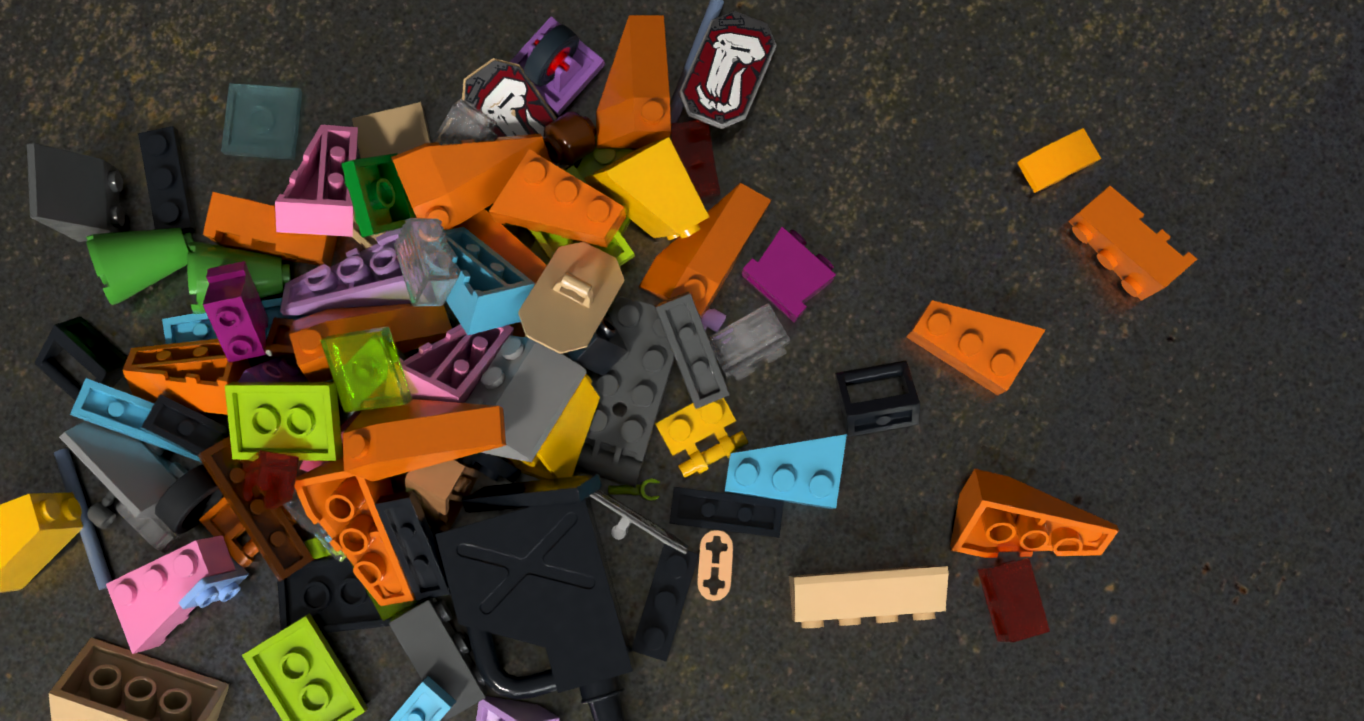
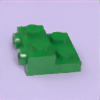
(377, 194)

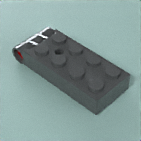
(619, 444)

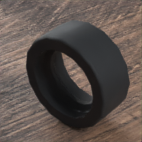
(188, 500)

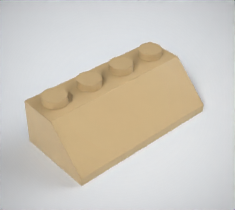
(868, 594)
(125, 686)

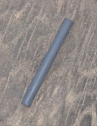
(712, 12)
(88, 531)

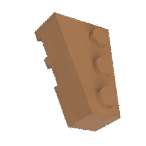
(442, 490)

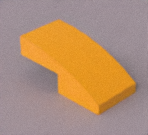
(1059, 160)

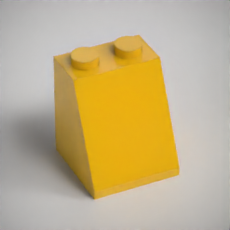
(653, 190)
(565, 441)
(33, 533)

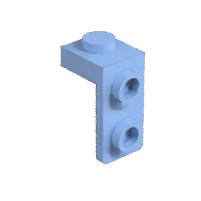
(215, 588)

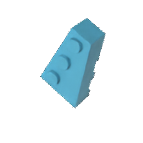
(487, 285)
(790, 472)

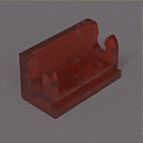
(695, 151)
(272, 474)
(1013, 600)

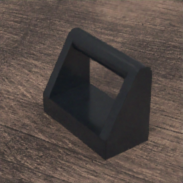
(87, 348)
(878, 413)

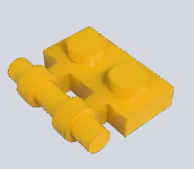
(693, 425)

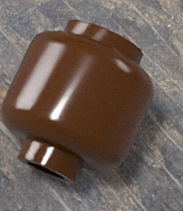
(569, 138)

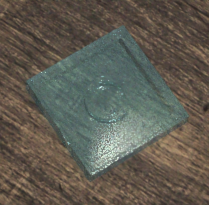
(261, 121)

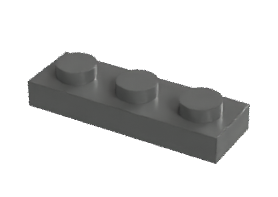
(692, 350)

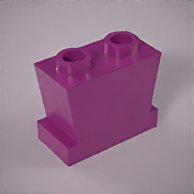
(789, 273)
(236, 311)

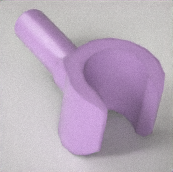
(713, 319)

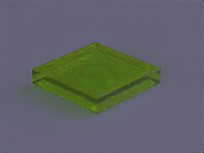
(366, 369)

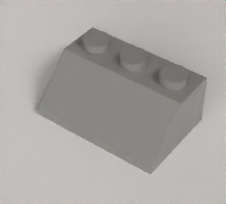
(532, 389)
(126, 466)

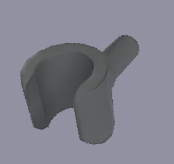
(100, 512)

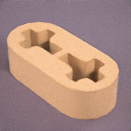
(706, 564)

